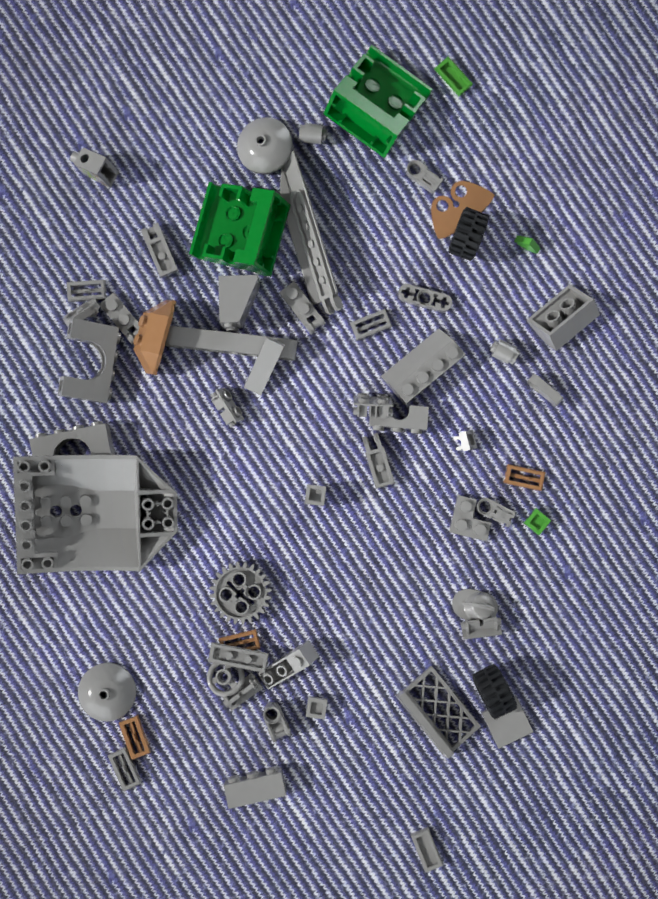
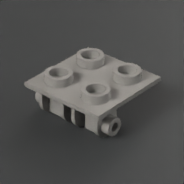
(381, 401)

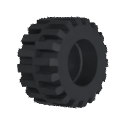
(468, 233)
(494, 691)

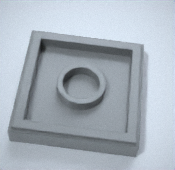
(508, 727)

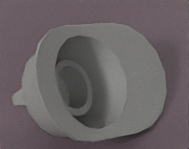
(474, 605)

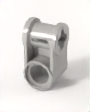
(277, 724)

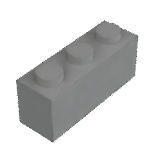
(255, 787)

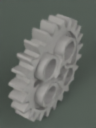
(229, 606)

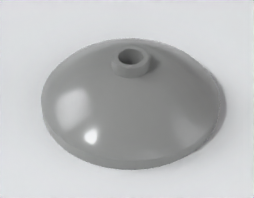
(270, 154)
(116, 683)

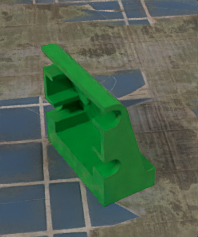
(377, 101)
(240, 227)

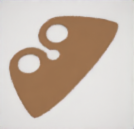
(475, 198)

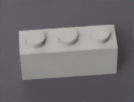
(563, 317)

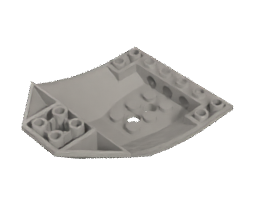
(122, 520)

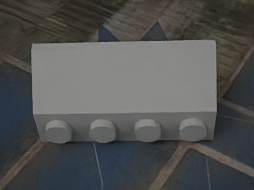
(422, 366)

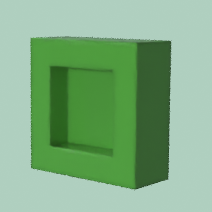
(537, 521)

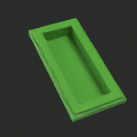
(453, 76)

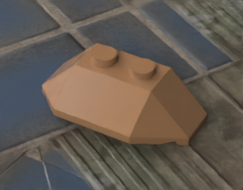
(152, 335)

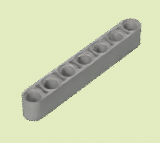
(225, 342)

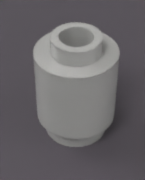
(312, 133)
(504, 351)

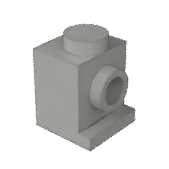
(315, 495)

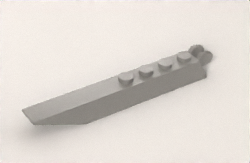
(307, 239)

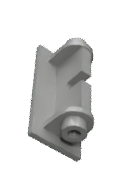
(223, 399)
(475, 629)
(249, 688)

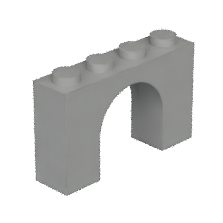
(104, 339)
(96, 437)

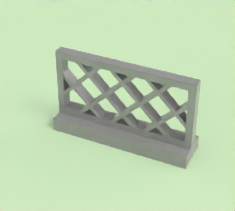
(428, 725)

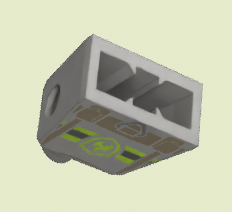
(95, 166)

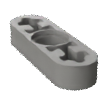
(437, 306)

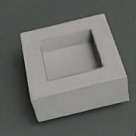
(316, 707)

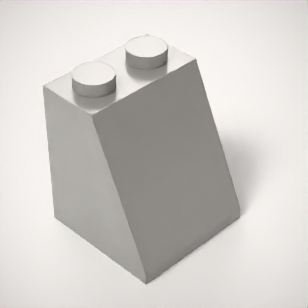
(236, 299)

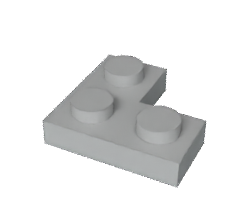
(464, 523)

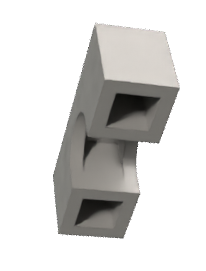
(415, 421)

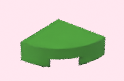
(527, 243)

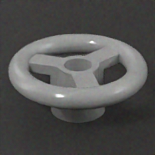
(218, 679)

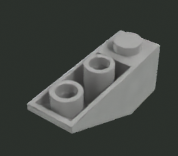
(289, 664)

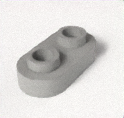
(85, 310)

